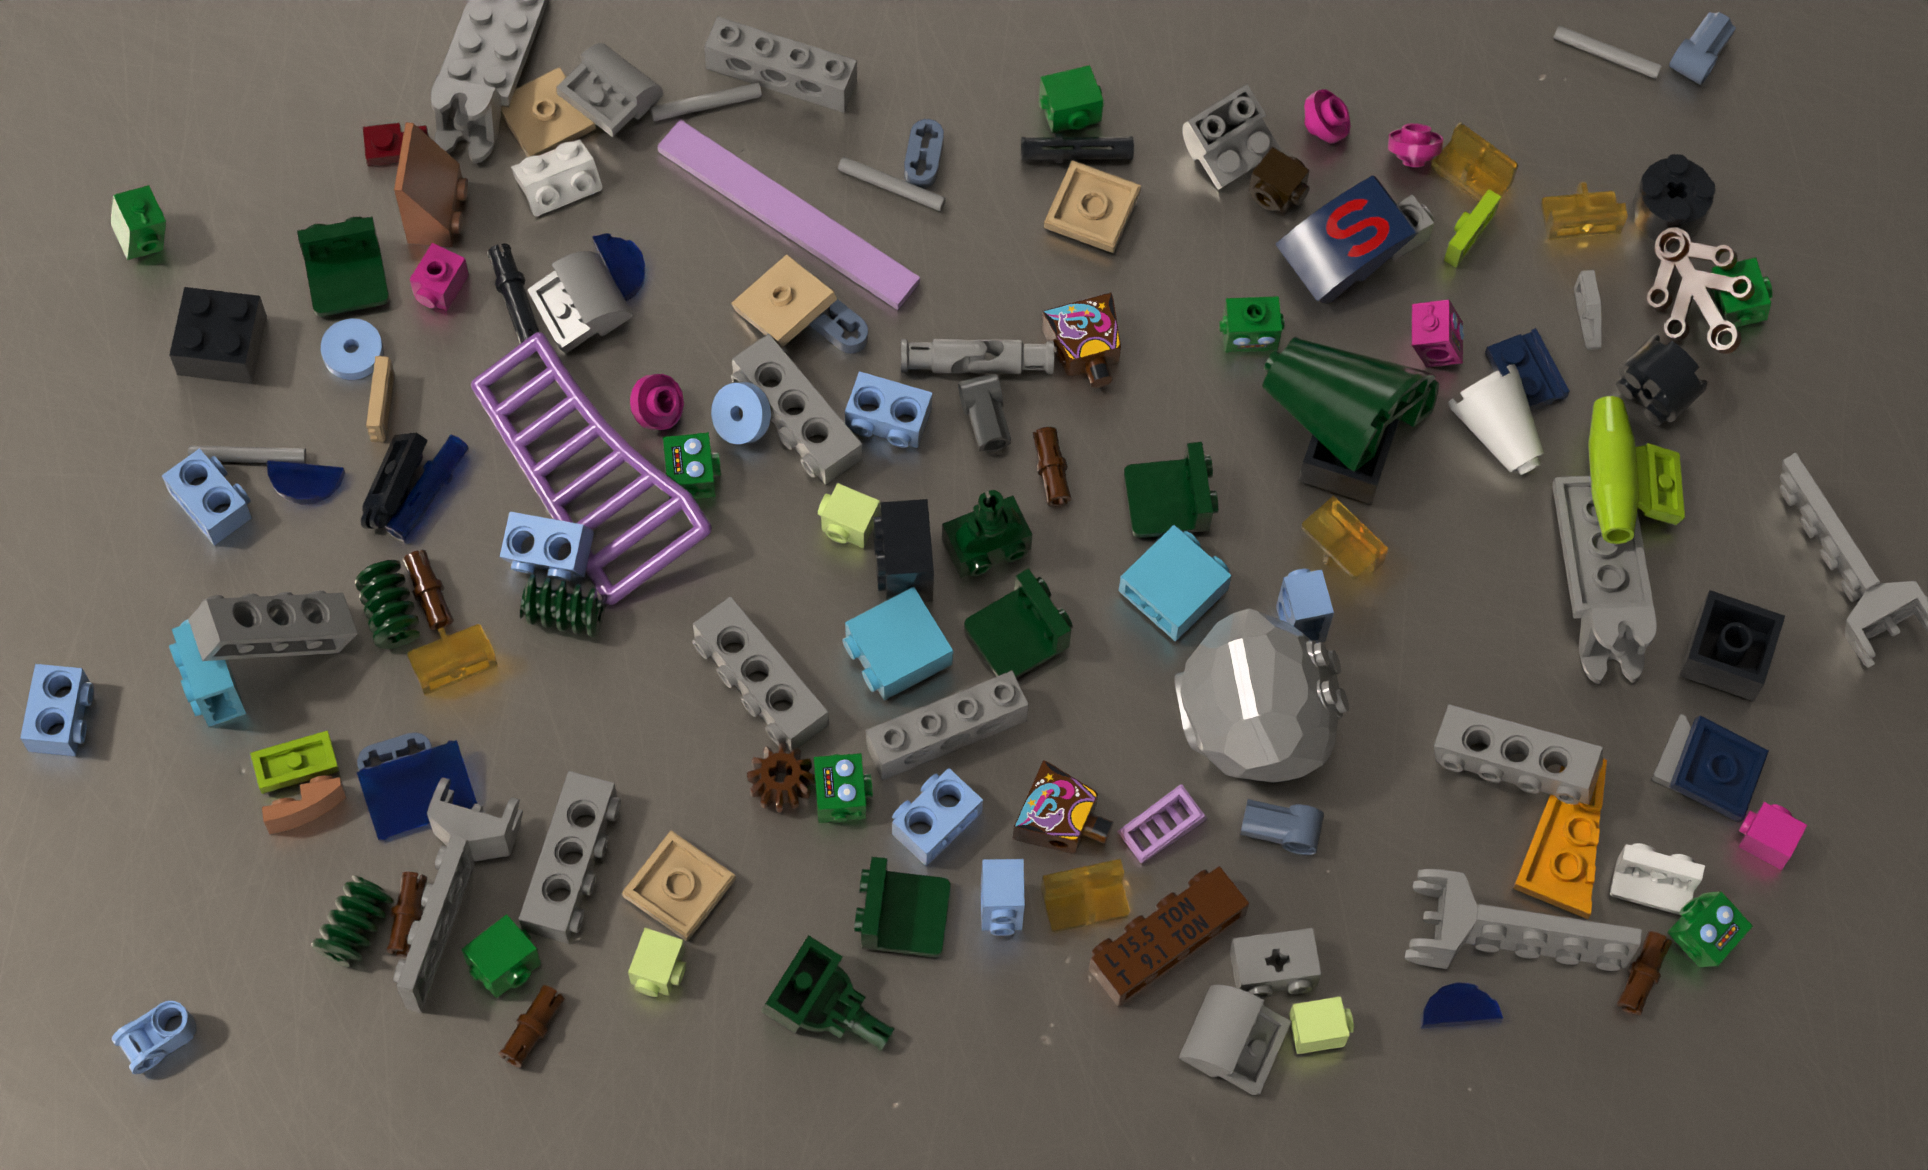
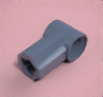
(1699, 53)
(1292, 827)

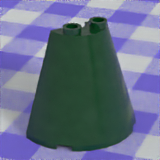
(1347, 396)

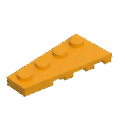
(1563, 853)

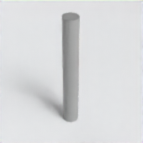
(1607, 52)
(706, 101)
(891, 183)
(252, 454)

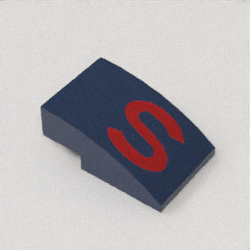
(1346, 239)

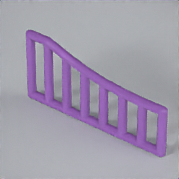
(622, 452)

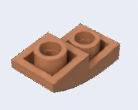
(318, 798)

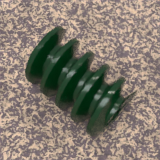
(386, 606)
(562, 607)
(351, 921)

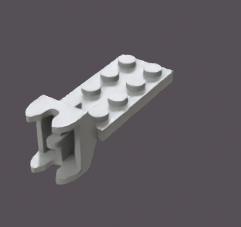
(483, 72)
(1605, 585)
(1879, 604)
(468, 838)
(1497, 928)

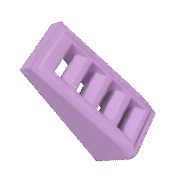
(1183, 827)

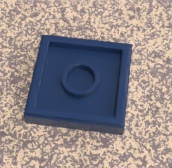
(1719, 768)

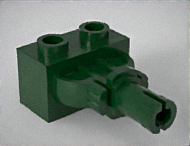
(987, 535)
(820, 996)

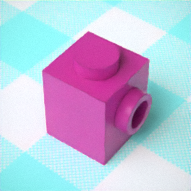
(439, 277)
(1771, 834)

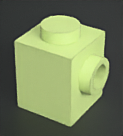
(848, 515)
(657, 963)
(1320, 1025)

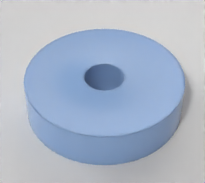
(346, 334)
(755, 413)

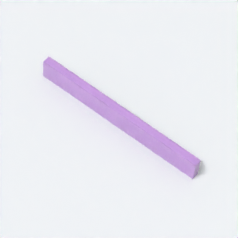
(789, 214)

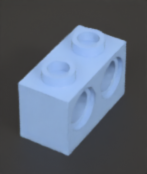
(892, 401)
(202, 499)
(548, 538)
(1306, 603)
(47, 710)
(944, 821)
(1002, 896)

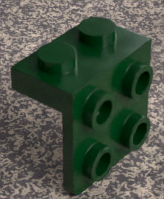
(344, 266)
(1171, 494)
(1020, 627)
(902, 911)

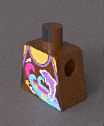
(1085, 337)
(1059, 812)

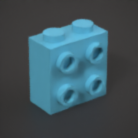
(1175, 582)
(897, 644)
(207, 684)

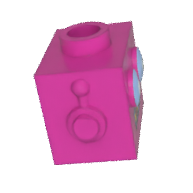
(1437, 333)

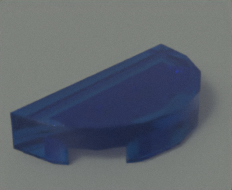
(623, 262)
(304, 482)
(1460, 1005)

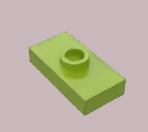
(1471, 227)
(294, 762)

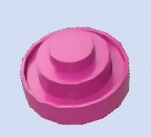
(1327, 116)
(1415, 144)
(656, 402)

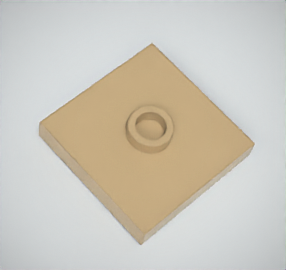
(542, 117)
(1092, 206)
(784, 300)
(679, 885)

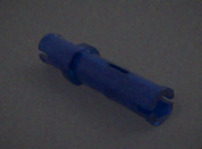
(435, 475)

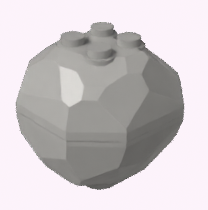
(1261, 698)

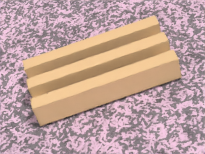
(380, 399)

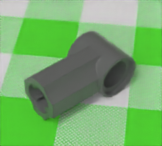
(983, 403)

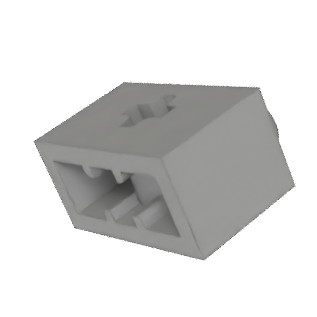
(1291, 949)

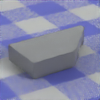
(1589, 309)
(1670, 757)

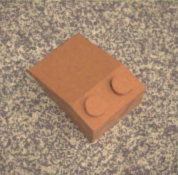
(428, 190)

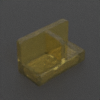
(1475, 164)
(1583, 214)
(1344, 539)
(452, 658)
(1085, 895)

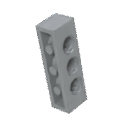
(781, 64)
(826, 459)
(272, 625)
(729, 625)
(947, 725)
(1465, 727)
(578, 797)

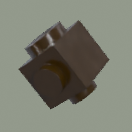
(1279, 181)

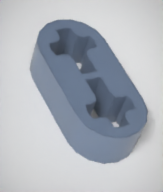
(931, 154)
(833, 331)
(392, 749)

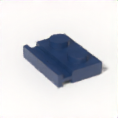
(1535, 366)

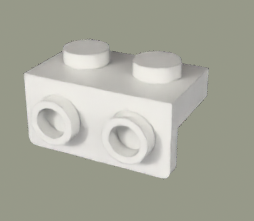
(557, 177)
(1655, 878)

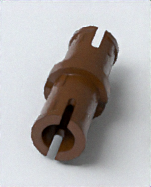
(1052, 466)
(428, 590)
(406, 912)
(1644, 973)
(531, 1026)

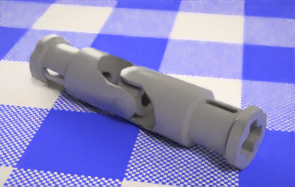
(969, 356)

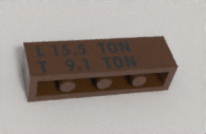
(1168, 935)

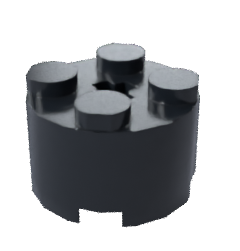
(1673, 195)
(1661, 380)

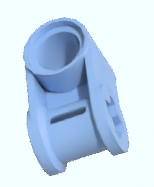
(152, 1037)

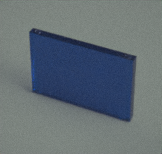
(403, 788)

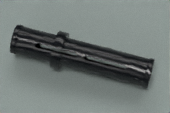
(1032, 148)
(511, 285)

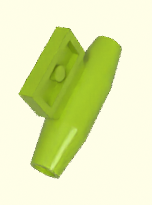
(1629, 475)

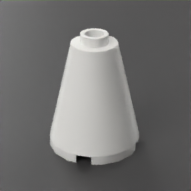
(1502, 419)

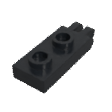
(392, 479)

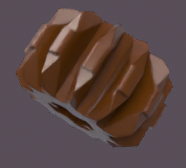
(766, 774)

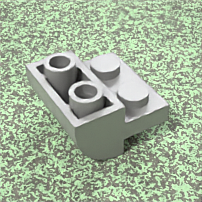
(608, 89)
(1229, 137)
(579, 300)
(1235, 1038)

